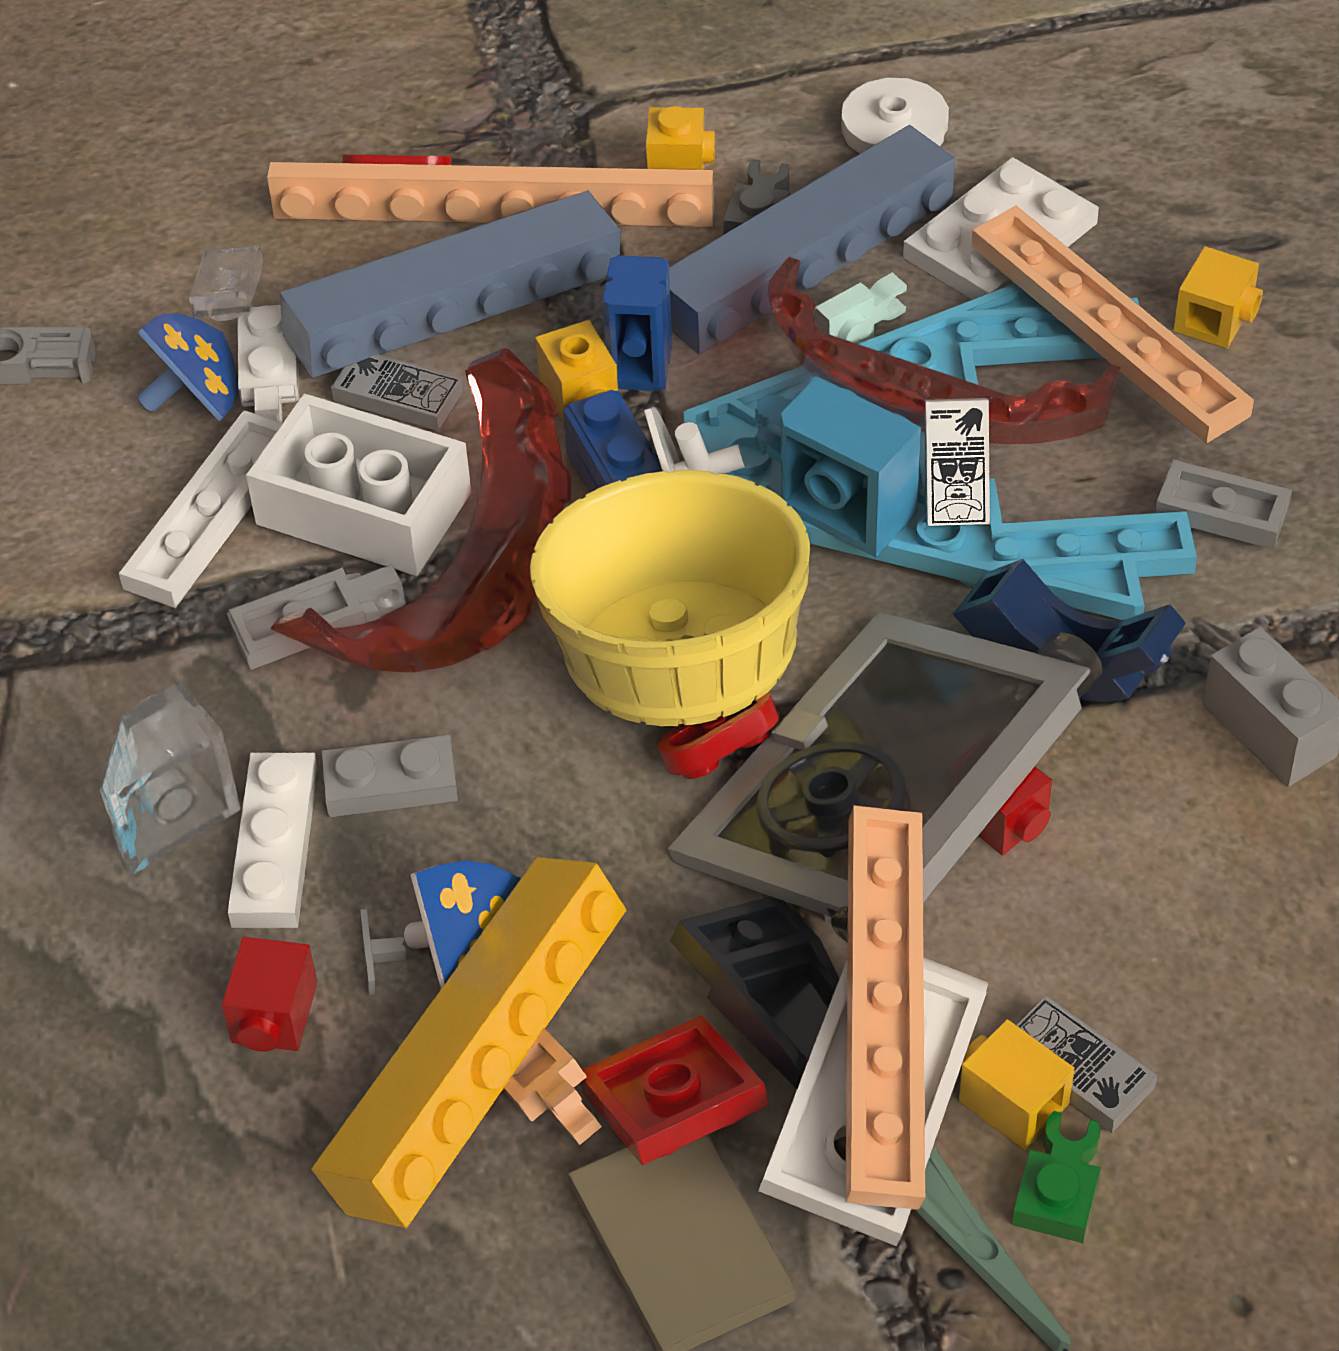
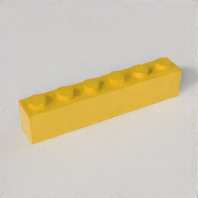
(469, 1042)

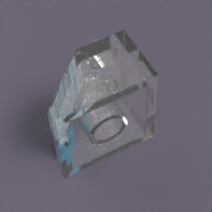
(166, 777)

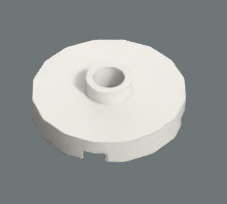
(888, 106)

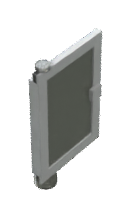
(944, 705)

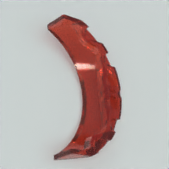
(1048, 415)
(489, 580)

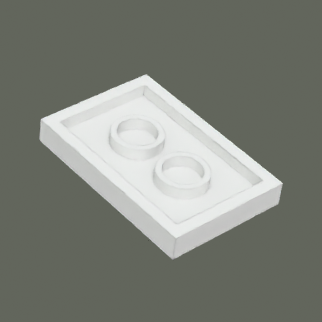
(945, 241)

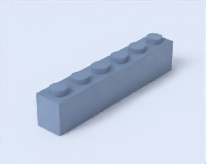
(820, 225)
(448, 283)

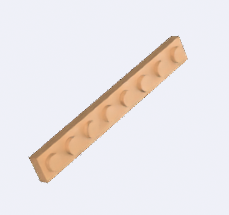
(485, 192)

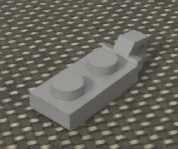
(335, 596)

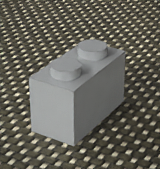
(1273, 706)

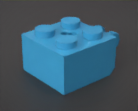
(843, 462)

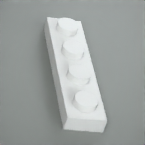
(199, 516)

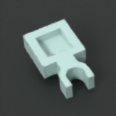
(856, 310)

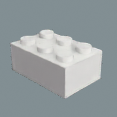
(360, 484)

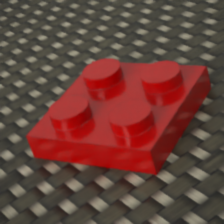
(673, 1089)

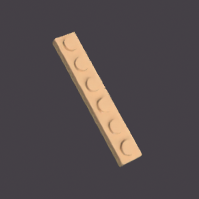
(1112, 324)
(885, 1010)

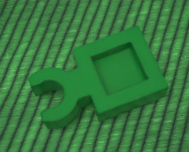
(1059, 1185)

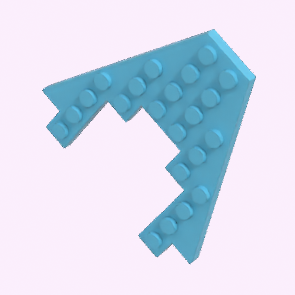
(1082, 560)

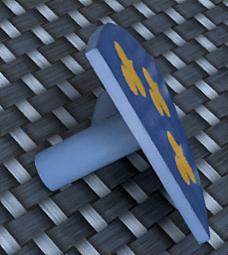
(195, 358)

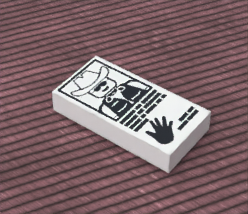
(957, 461)

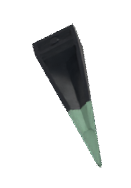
(776, 990)

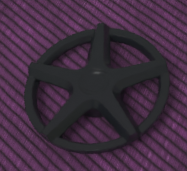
(826, 795)

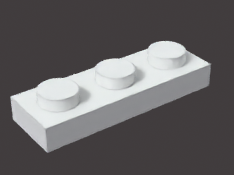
(273, 841)

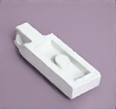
(266, 363)

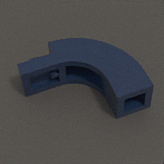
(1022, 613)

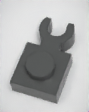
(756, 196)

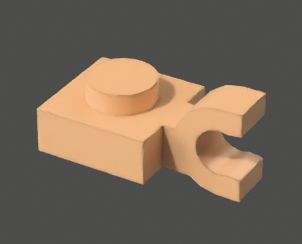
(548, 1082)

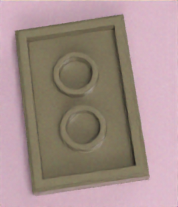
(682, 1243)

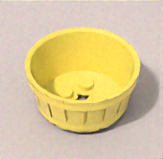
(674, 593)

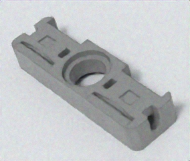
(47, 353)

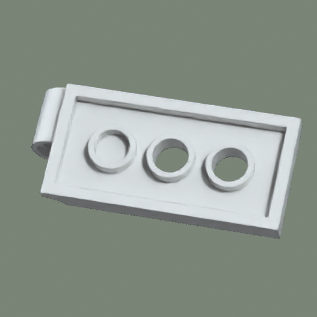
(805, 1162)

